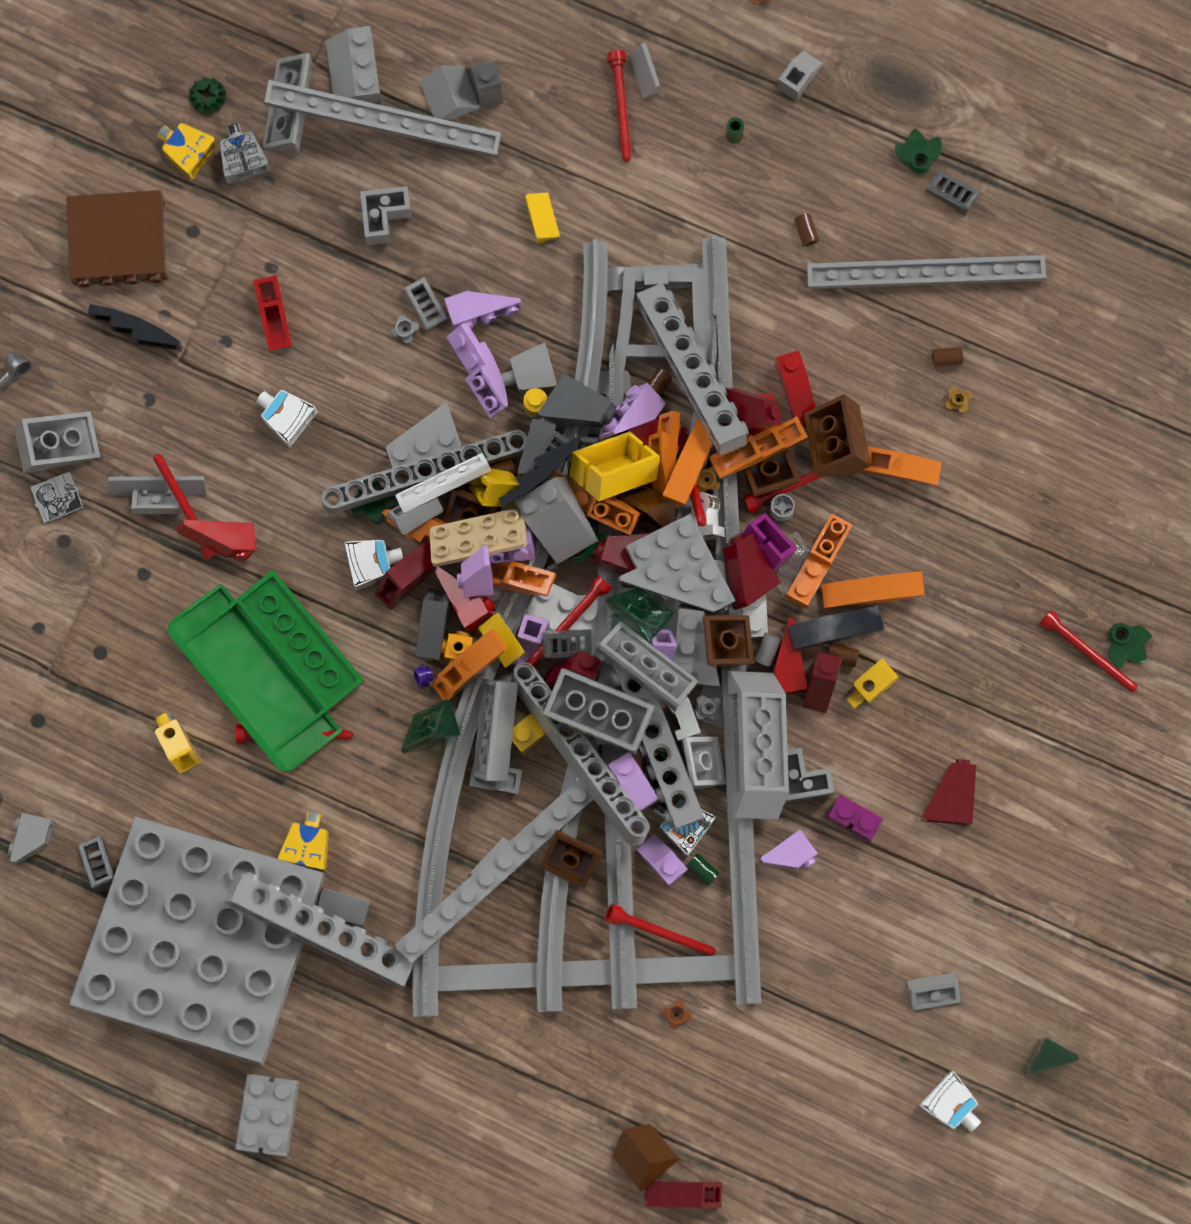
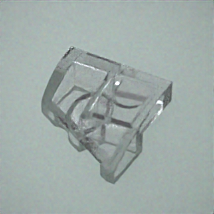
(791, 569)

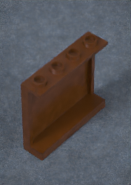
(116, 238)

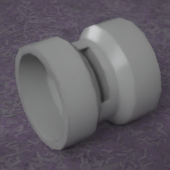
(785, 505)

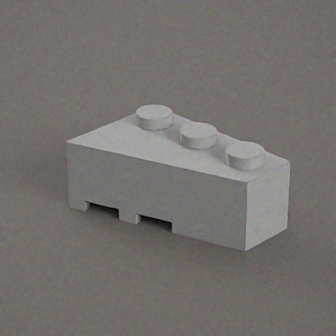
(426, 438)
(691, 646)

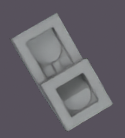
(510, 786)

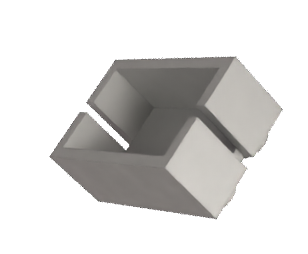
(267, 1115)

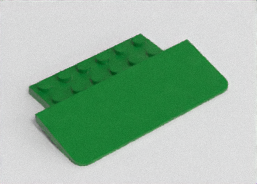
(268, 666)

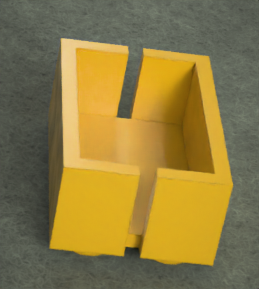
(614, 466)

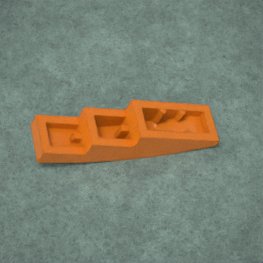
(760, 447)
(689, 465)
(522, 578)
(873, 590)

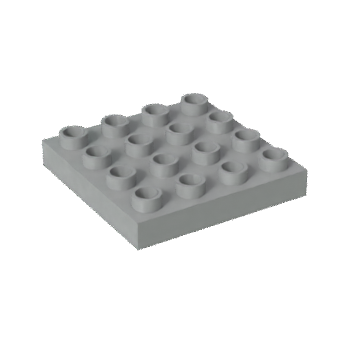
(182, 958)

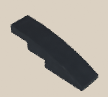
(142, 331)
(547, 465)
(835, 627)

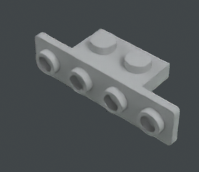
(152, 494)

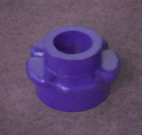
(423, 676)

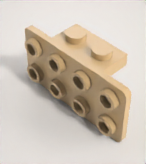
(462, 538)

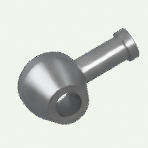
(17, 367)

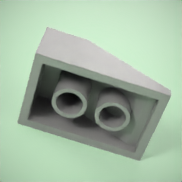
(56, 441)
(557, 519)

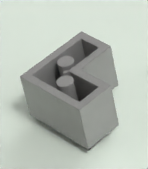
(381, 206)
(805, 784)

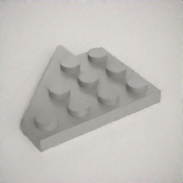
(678, 566)

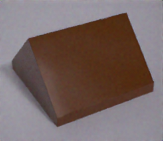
(772, 474)
(651, 505)
(466, 506)
(728, 641)
(571, 859)
(643, 1155)

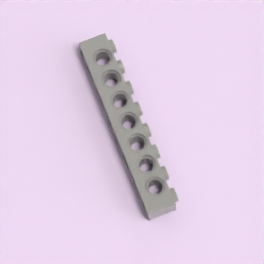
(723, 437)
(691, 810)
(240, 898)

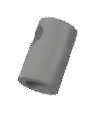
(767, 649)

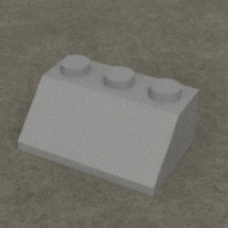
(354, 65)

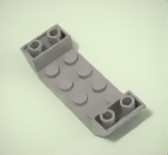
(761, 745)

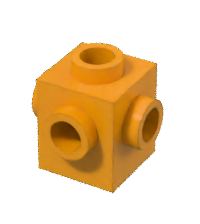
(458, 638)

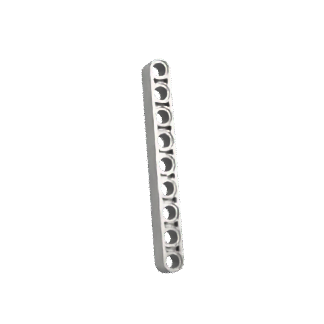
(411, 471)
(582, 764)

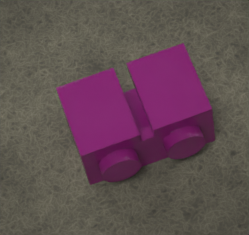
(772, 541)
(847, 812)

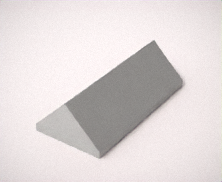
(285, 127)
(647, 666)
(495, 730)

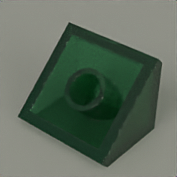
(640, 612)
(431, 728)
(1048, 1055)

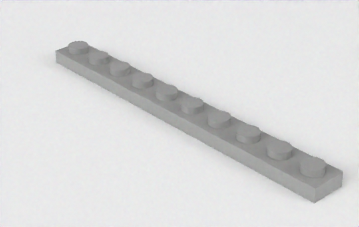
(382, 118)
(926, 272)
(494, 871)

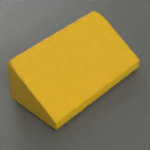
(542, 217)
(514, 649)

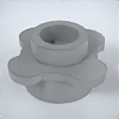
(403, 322)
(712, 714)

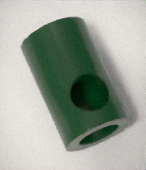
(734, 124)
(702, 869)

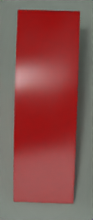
(272, 312)

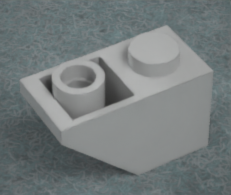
(798, 75)
(31, 837)

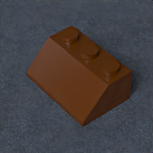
(837, 438)

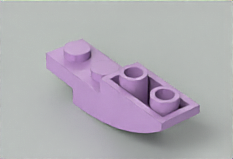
(482, 368)

